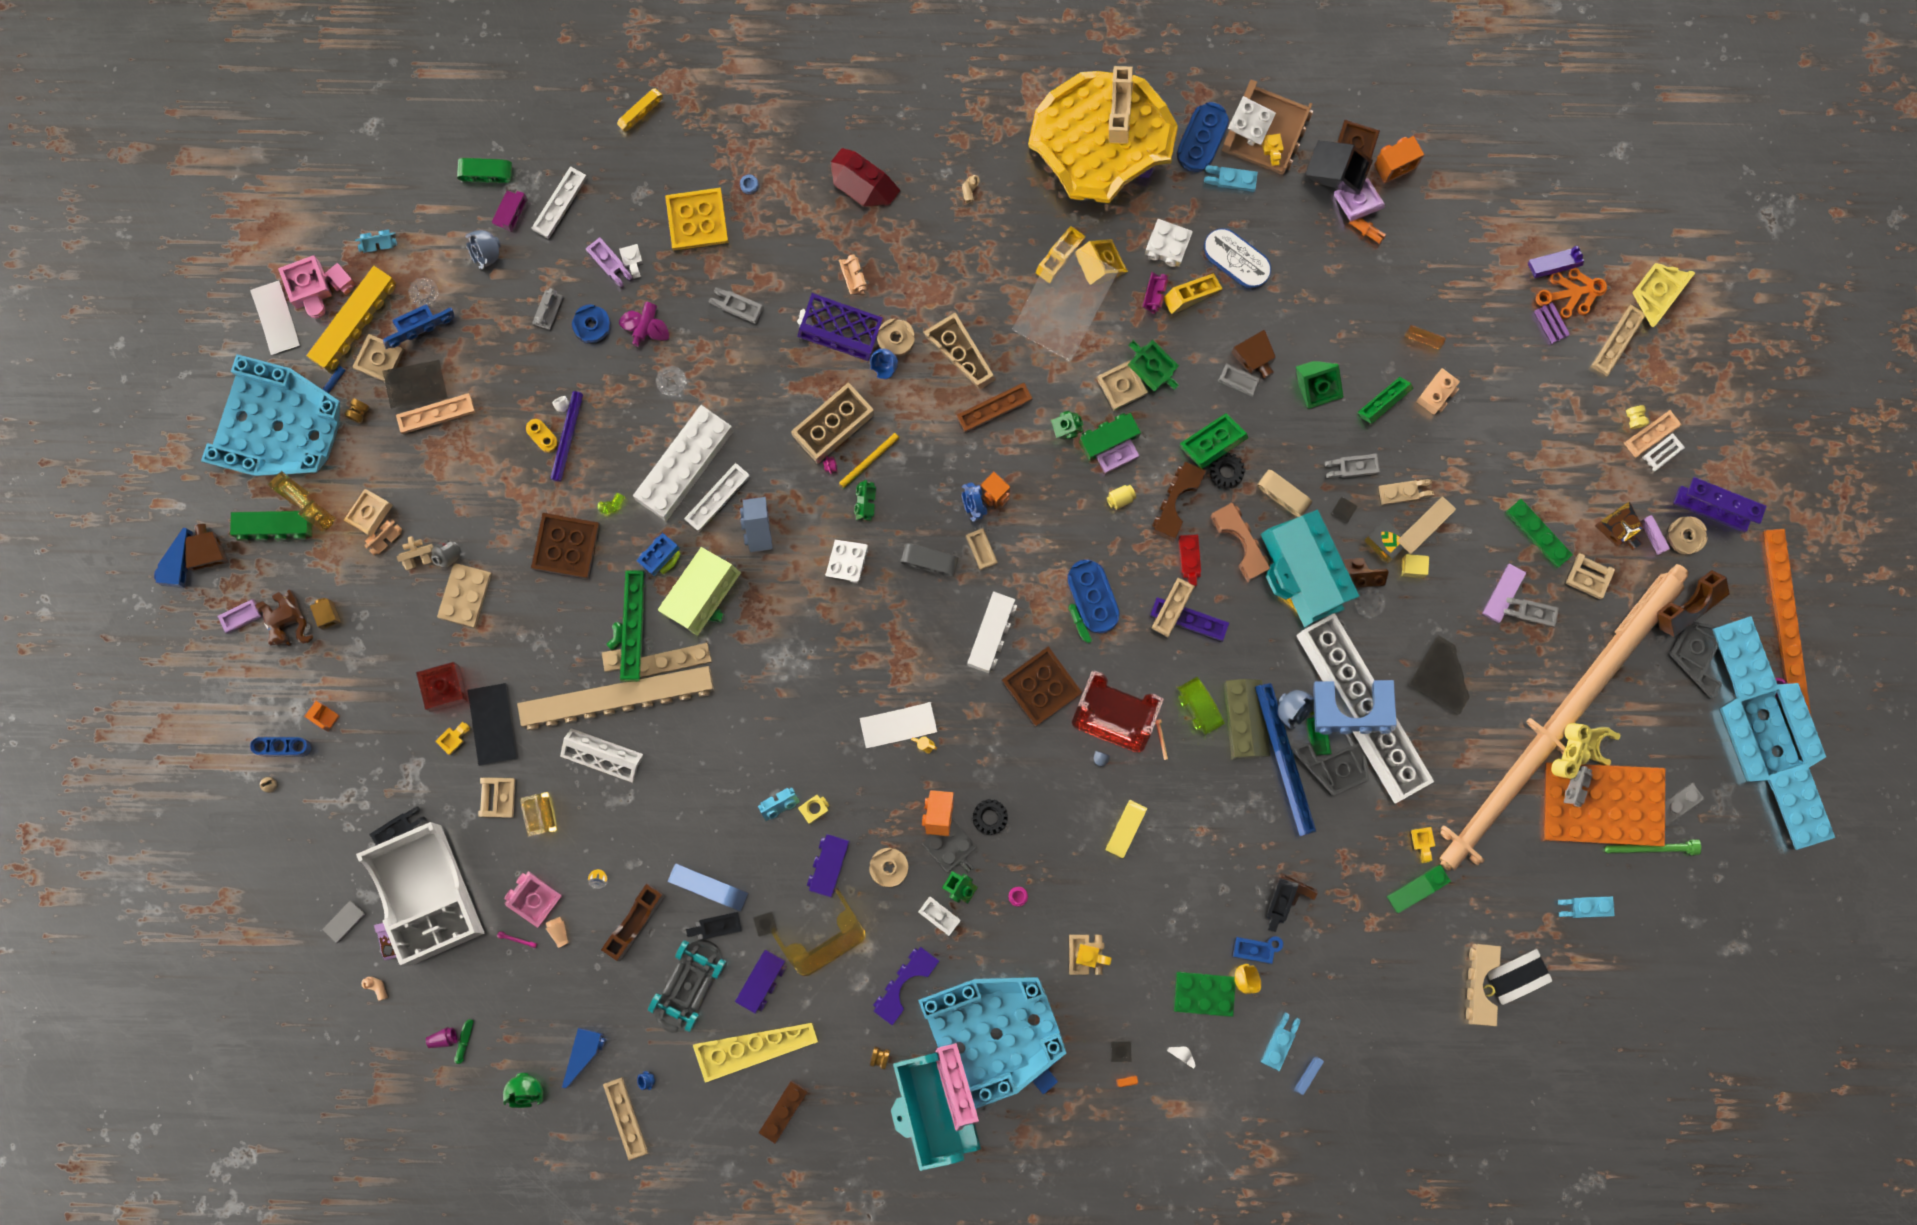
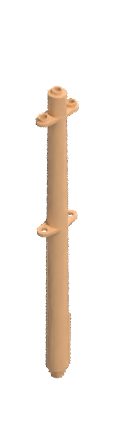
(1627, 638)

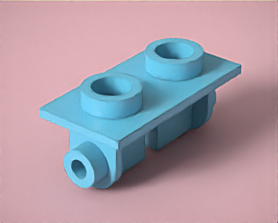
(368, 242)
(786, 800)

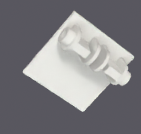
(1251, 121)
(847, 560)

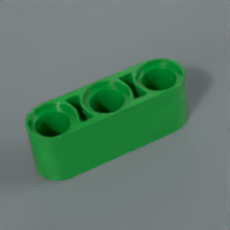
(484, 170)

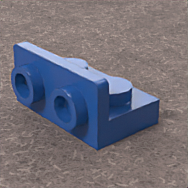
(658, 554)

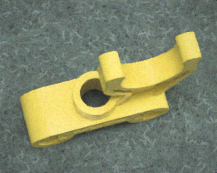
(1581, 746)

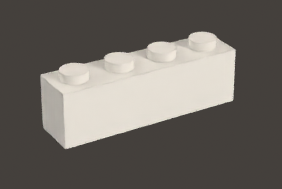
(991, 632)

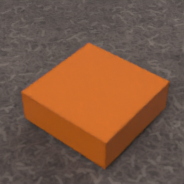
(1127, 1081)

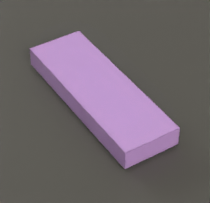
(1505, 588)

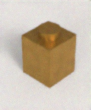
(325, 613)

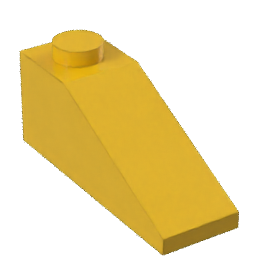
(1192, 292)

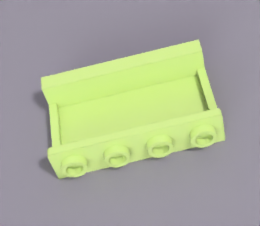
(699, 591)

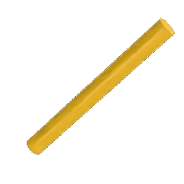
(869, 460)

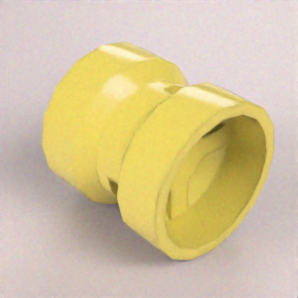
(1637, 417)

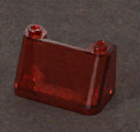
(1116, 714)

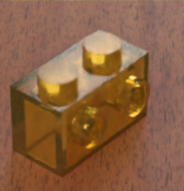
(537, 814)

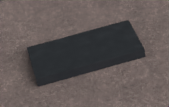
(492, 724)

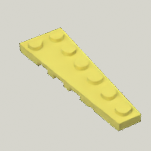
(736, 1053)

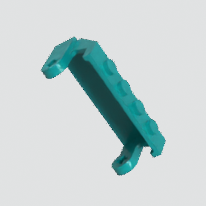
(1308, 568)
(928, 1115)

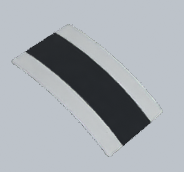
(1519, 977)

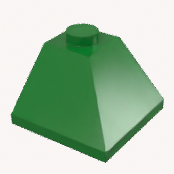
(1319, 382)

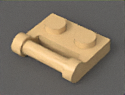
(1587, 581)
(503, 797)

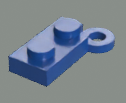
(1256, 950)

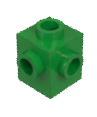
(1067, 425)
(962, 890)

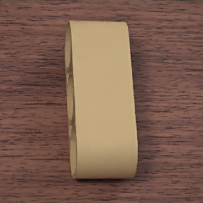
(1284, 493)

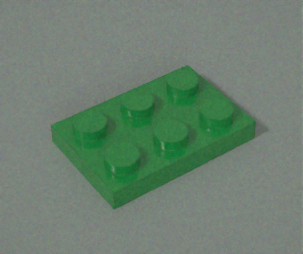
(1214, 440)
(1204, 994)

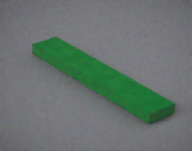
(632, 626)

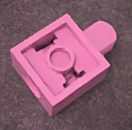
(308, 284)

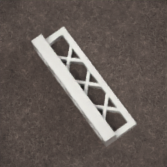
(601, 751)

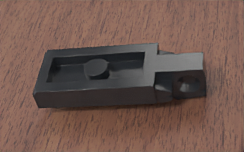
(1281, 902)
(716, 926)

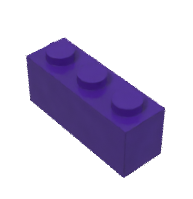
(828, 865)
(761, 982)

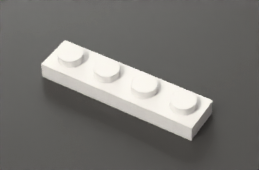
(559, 202)
(717, 497)

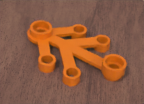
(1574, 291)

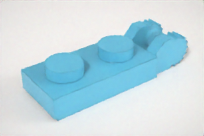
(1232, 178)
(1589, 907)
(1280, 1043)

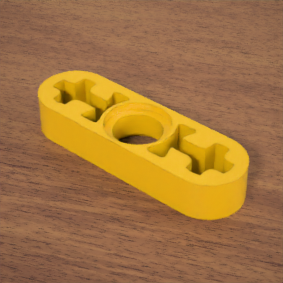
(640, 109)

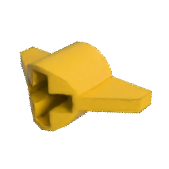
(925, 744)

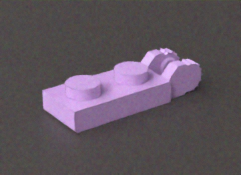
(607, 260)

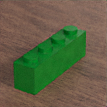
(269, 525)

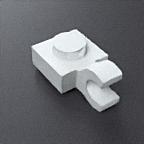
(632, 258)

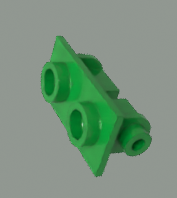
(865, 492)

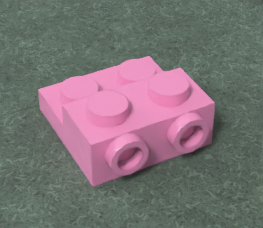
(531, 898)

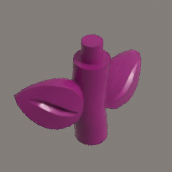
(644, 324)

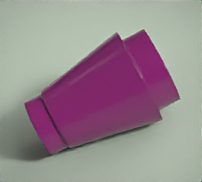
(442, 1038)

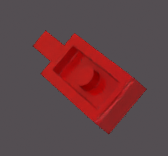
(1190, 558)

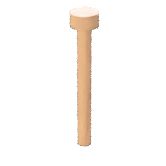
(1161, 738)

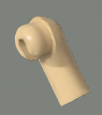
(968, 186)

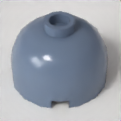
(483, 247)
(1294, 707)

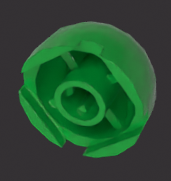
(522, 1091)

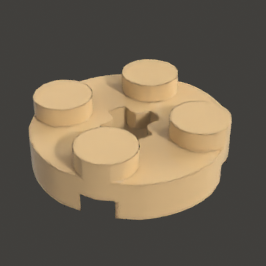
(899, 328)
(1686, 546)
(883, 877)

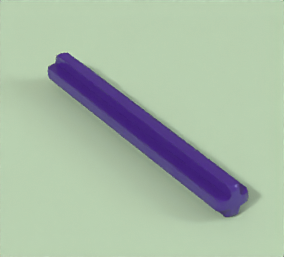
(566, 436)

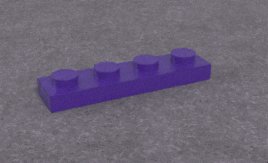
(1196, 621)

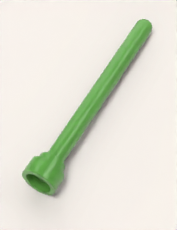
(1692, 847)

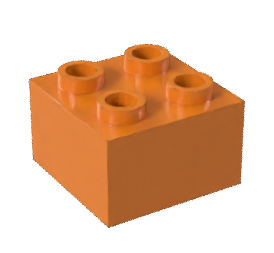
(1398, 159)

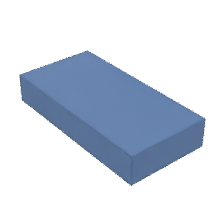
(1309, 1075)

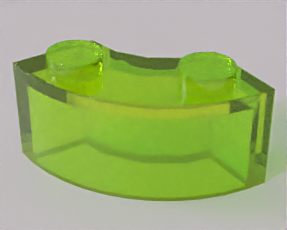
(1201, 706)

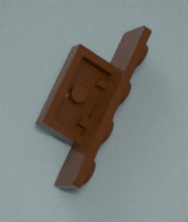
(1363, 576)

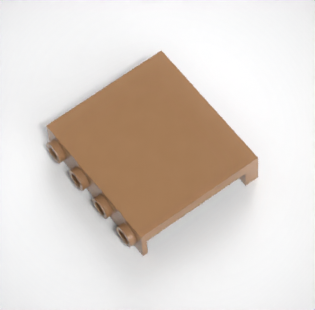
(1287, 122)

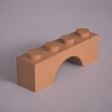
(1229, 521)

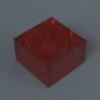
(441, 687)

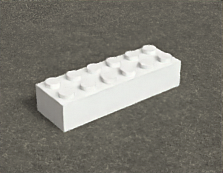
(683, 463)

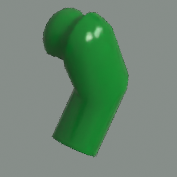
(617, 636)

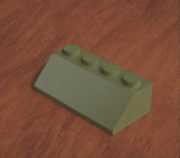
(1245, 720)

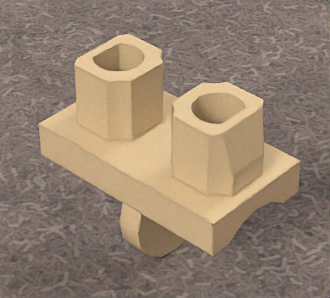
(407, 558)

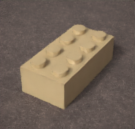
(832, 423)

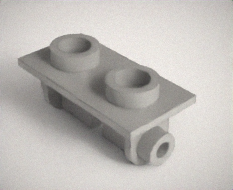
(547, 309)
(1574, 793)

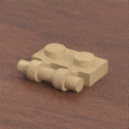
(1074, 943)

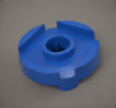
(593, 313)
(973, 502)

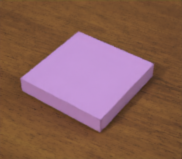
(1360, 205)

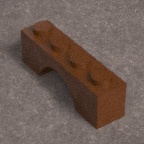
(1188, 481)
(1709, 592)
(629, 929)

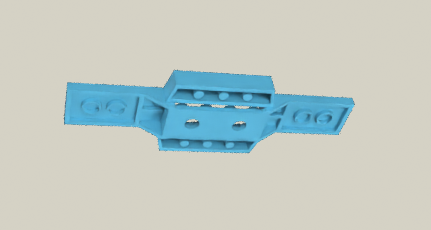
(1755, 738)

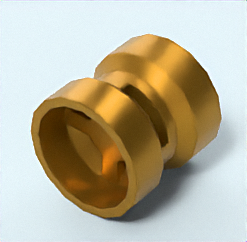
(358, 407)

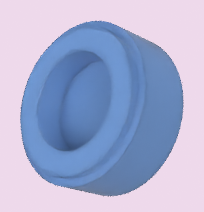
(749, 184)

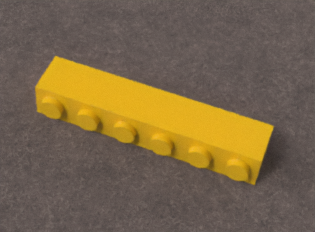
(351, 319)

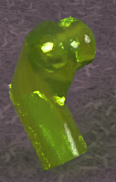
(610, 506)

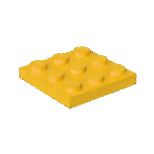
(696, 219)

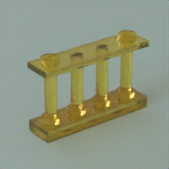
(297, 495)

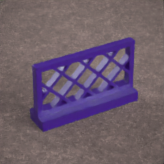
(832, 339)

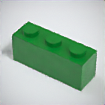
(1109, 435)

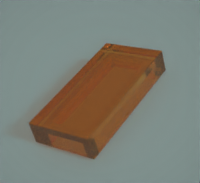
(1425, 337)

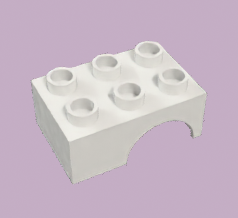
(421, 894)

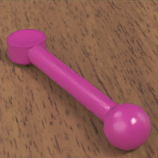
(501, 935)

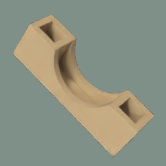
(1121, 104)
(1483, 959)

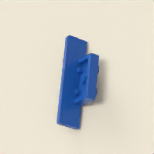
(415, 323)

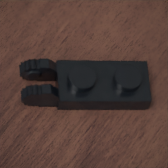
(397, 826)

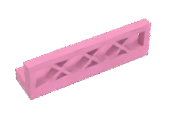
(956, 1086)

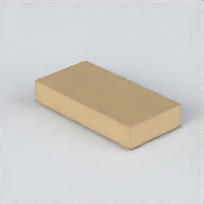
(981, 549)

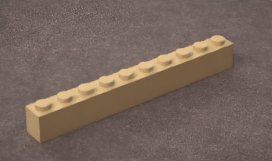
(615, 697)

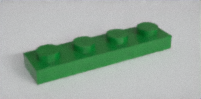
(1539, 533)

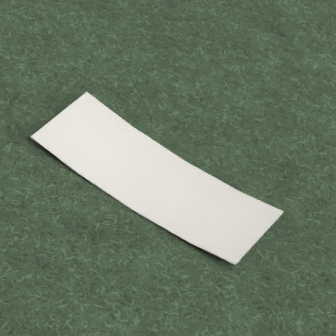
(275, 317)
(898, 725)

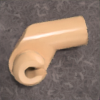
(376, 985)

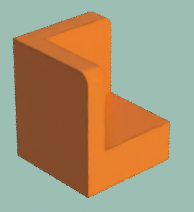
(322, 716)

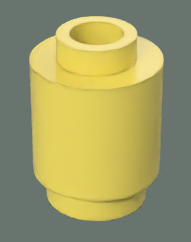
(1121, 497)

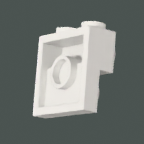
(1168, 243)

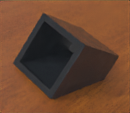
(1339, 166)

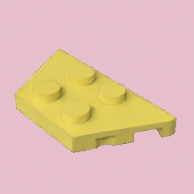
(1660, 290)

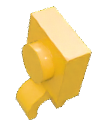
(1273, 146)
(451, 740)
(1423, 840)
(1089, 956)

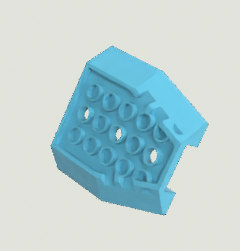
(268, 397)
(1004, 1064)

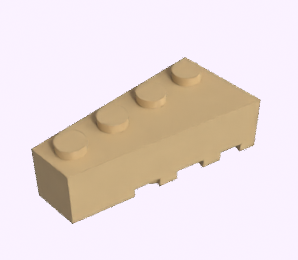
(960, 349)

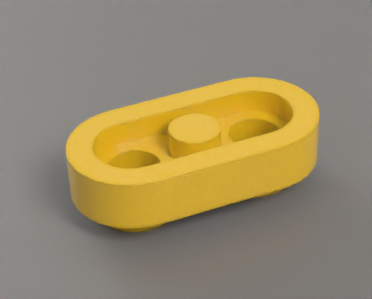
(541, 434)

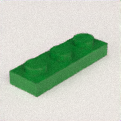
(1385, 400)

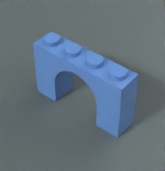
(1330, 719)

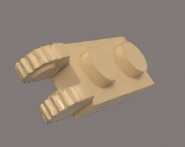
(1403, 492)

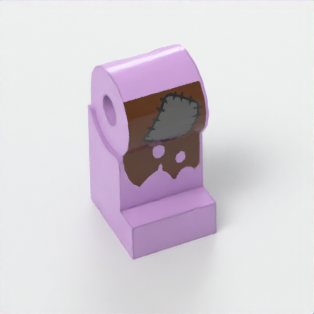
(385, 944)

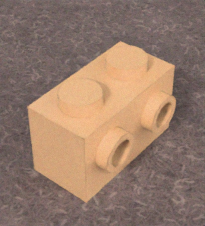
(1438, 391)

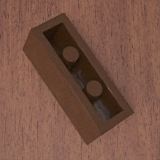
(783, 1111)

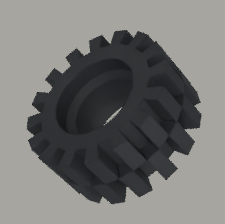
(1223, 481)
(990, 805)

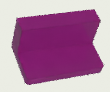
(510, 210)

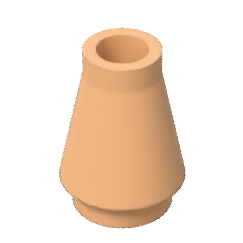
(557, 931)

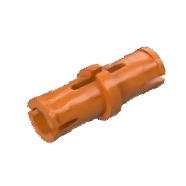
(1368, 229)

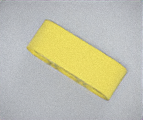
(1126, 829)

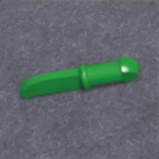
(1082, 630)
(464, 1038)

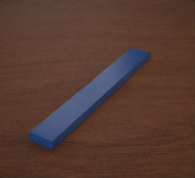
(1285, 760)

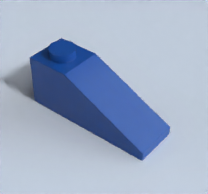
(172, 566)
(584, 1050)

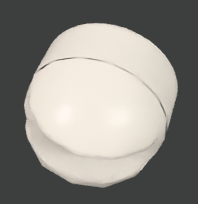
(561, 404)

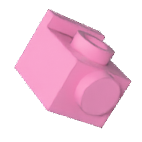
(339, 279)

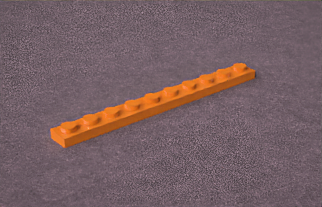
(1785, 610)

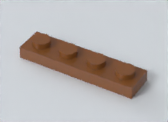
(994, 407)

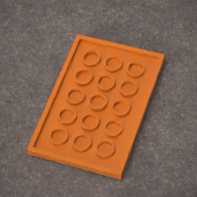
(1620, 807)

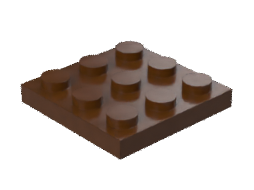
(565, 545)
(1041, 686)

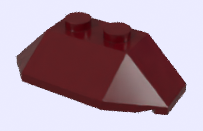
(862, 179)

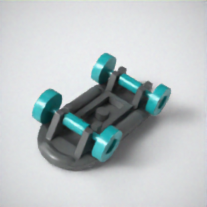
(687, 986)

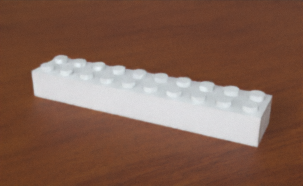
(1339, 661)

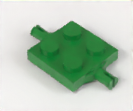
(1153, 365)

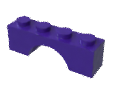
(890, 1006)

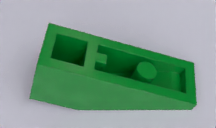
(1419, 888)

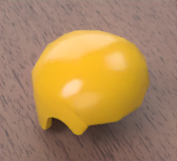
(1247, 979)

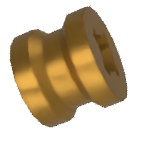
(879, 1058)

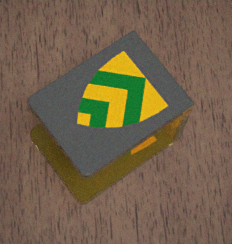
(1384, 541)

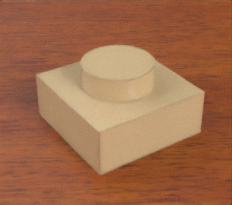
(611, 660)

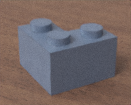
(756, 522)

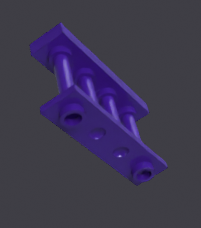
(1719, 504)

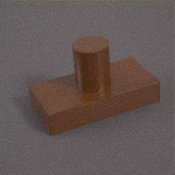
(1303, 889)

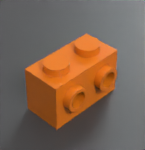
(995, 491)
(939, 813)

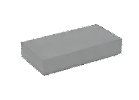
(1239, 380)
(343, 921)

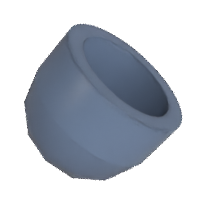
(1101, 758)

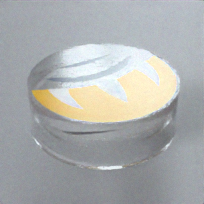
(598, 879)

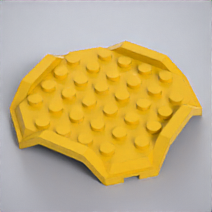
(1074, 135)

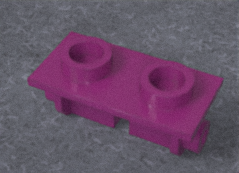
(1153, 297)

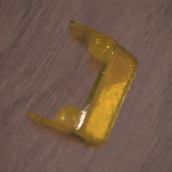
(806, 962)

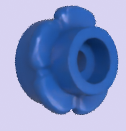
(645, 1081)

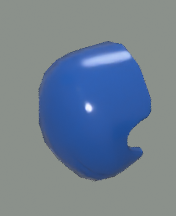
(884, 363)

